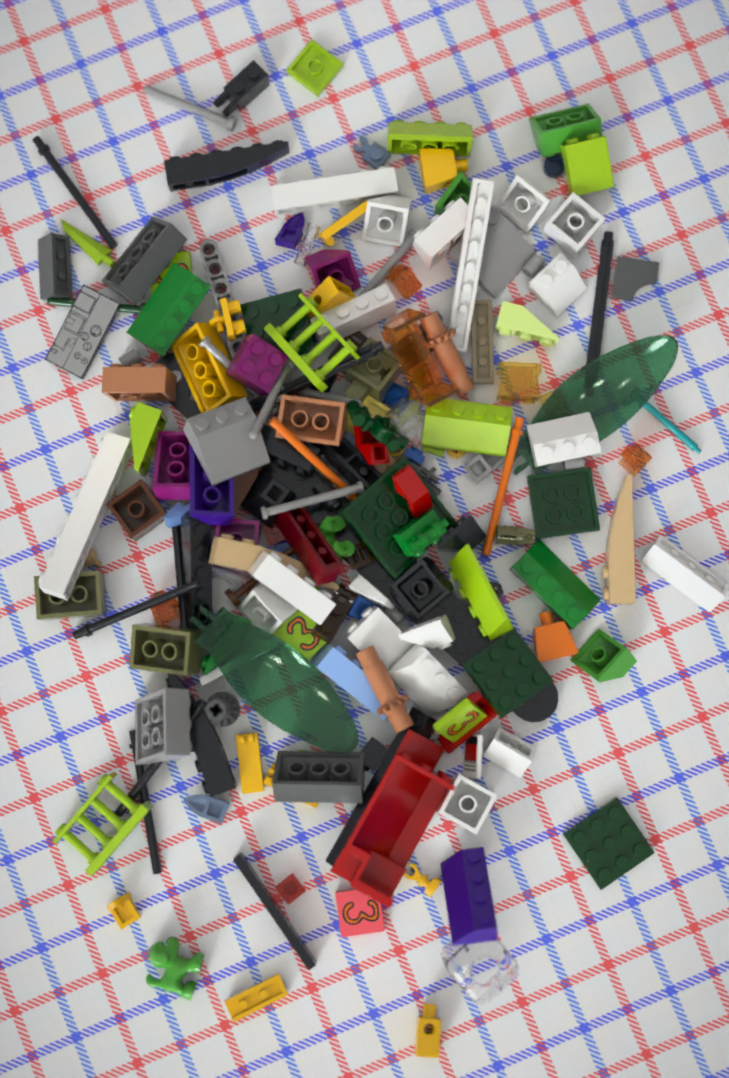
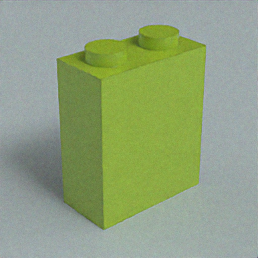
(587, 164)

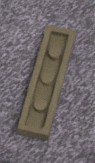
(482, 343)

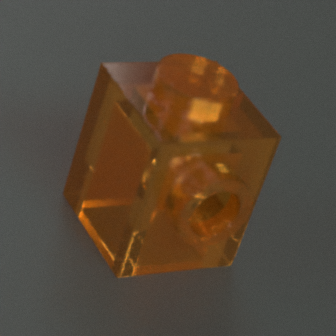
(634, 459)
(166, 611)

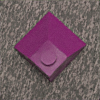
(335, 264)

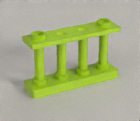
(292, 347)
(123, 827)

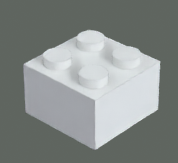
(574, 224)
(467, 803)

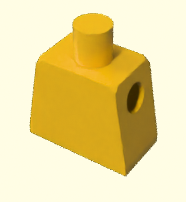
(439, 168)
(330, 295)
(428, 1043)

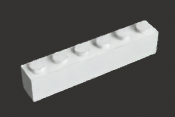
(333, 191)

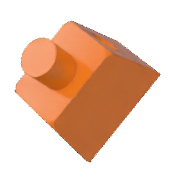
(552, 639)

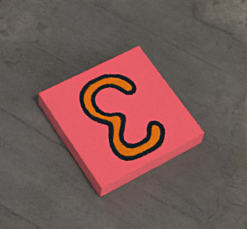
(358, 913)

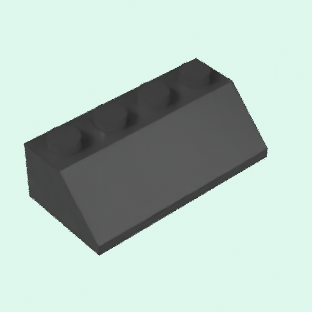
(145, 260)
(319, 777)

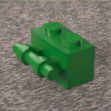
(421, 533)

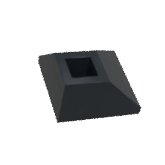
(266, 492)
(465, 532)

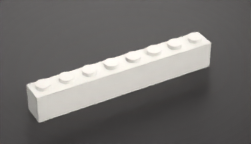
(86, 516)

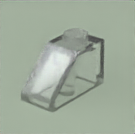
(408, 420)

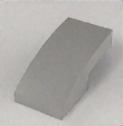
(483, 465)

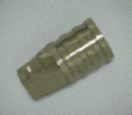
(514, 535)

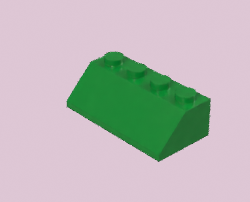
(168, 309)
(555, 584)

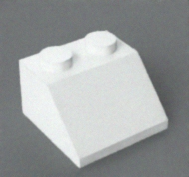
(558, 285)
(266, 609)

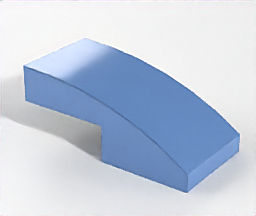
(173, 516)

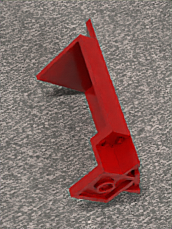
(394, 819)

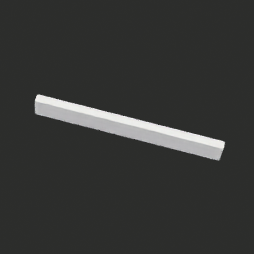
(470, 261)

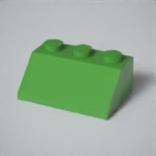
(556, 127)

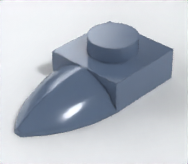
(207, 807)

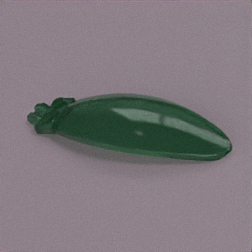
(608, 388)
(277, 681)

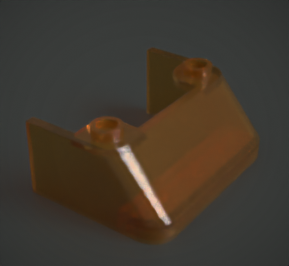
(416, 359)

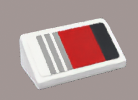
(473, 757)

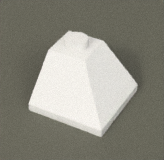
(386, 219)
(430, 633)

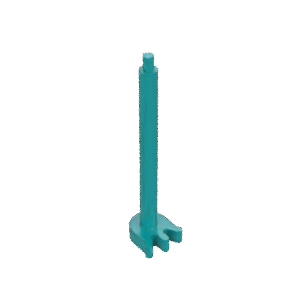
(669, 425)

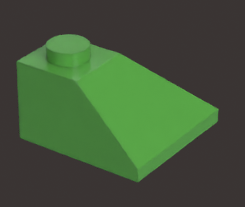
(603, 657)

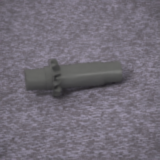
(230, 708)

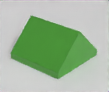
(458, 188)

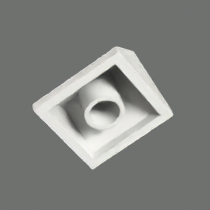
(523, 203)

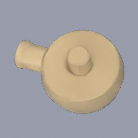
(92, 559)

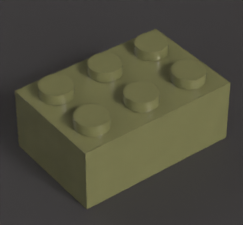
(85, 600)
(165, 649)

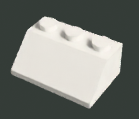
(441, 234)
(563, 439)
(426, 680)

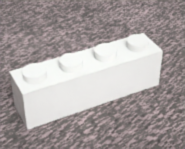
(358, 313)
(291, 587)

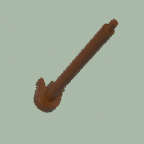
(249, 584)

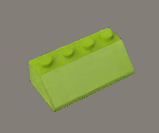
(410, 137)
(467, 427)
(480, 594)

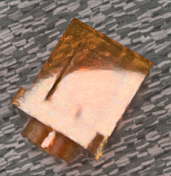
(404, 281)

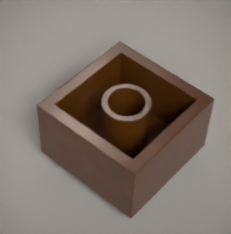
(137, 510)

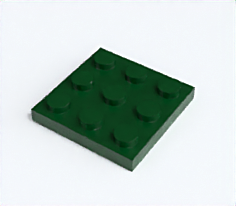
(277, 311)
(563, 503)
(507, 673)
(608, 843)

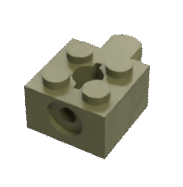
(373, 375)

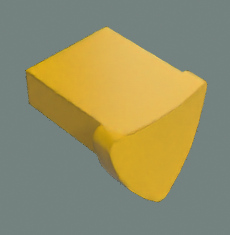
(124, 910)

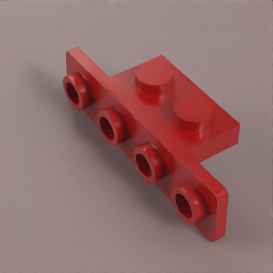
(480, 700)

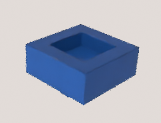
(395, 394)
(414, 456)
(359, 606)

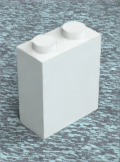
(378, 631)

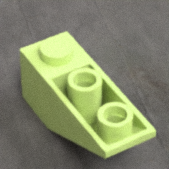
(518, 321)

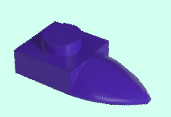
(291, 232)

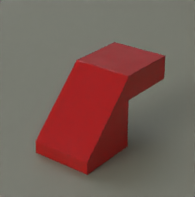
(370, 448)
(412, 488)

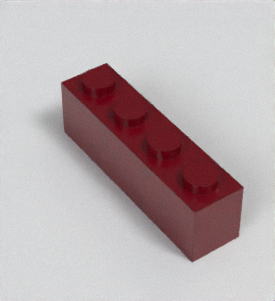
(309, 545)

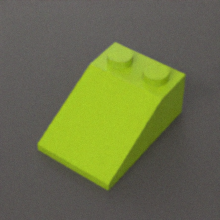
(144, 427)

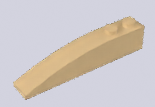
(243, 554)
(619, 557)

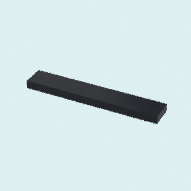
(275, 911)

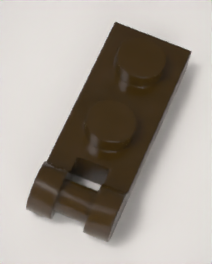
(333, 621)

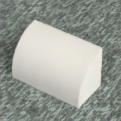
(509, 752)

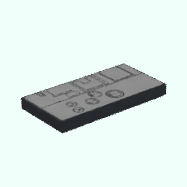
(83, 332)

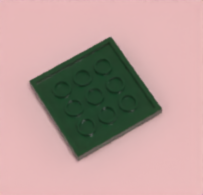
(381, 513)

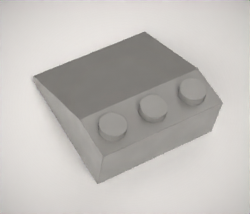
(502, 256)
(224, 443)
(162, 726)

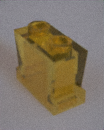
(518, 382)

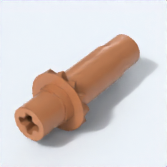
(440, 341)
(385, 690)

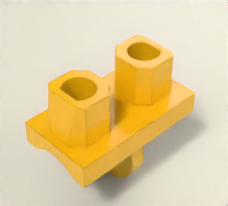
(233, 328)

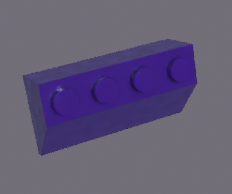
(207, 502)
(469, 898)

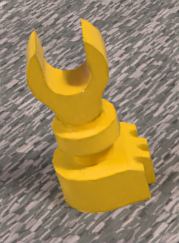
(423, 880)

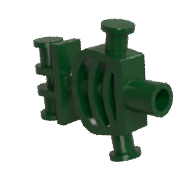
(379, 426)

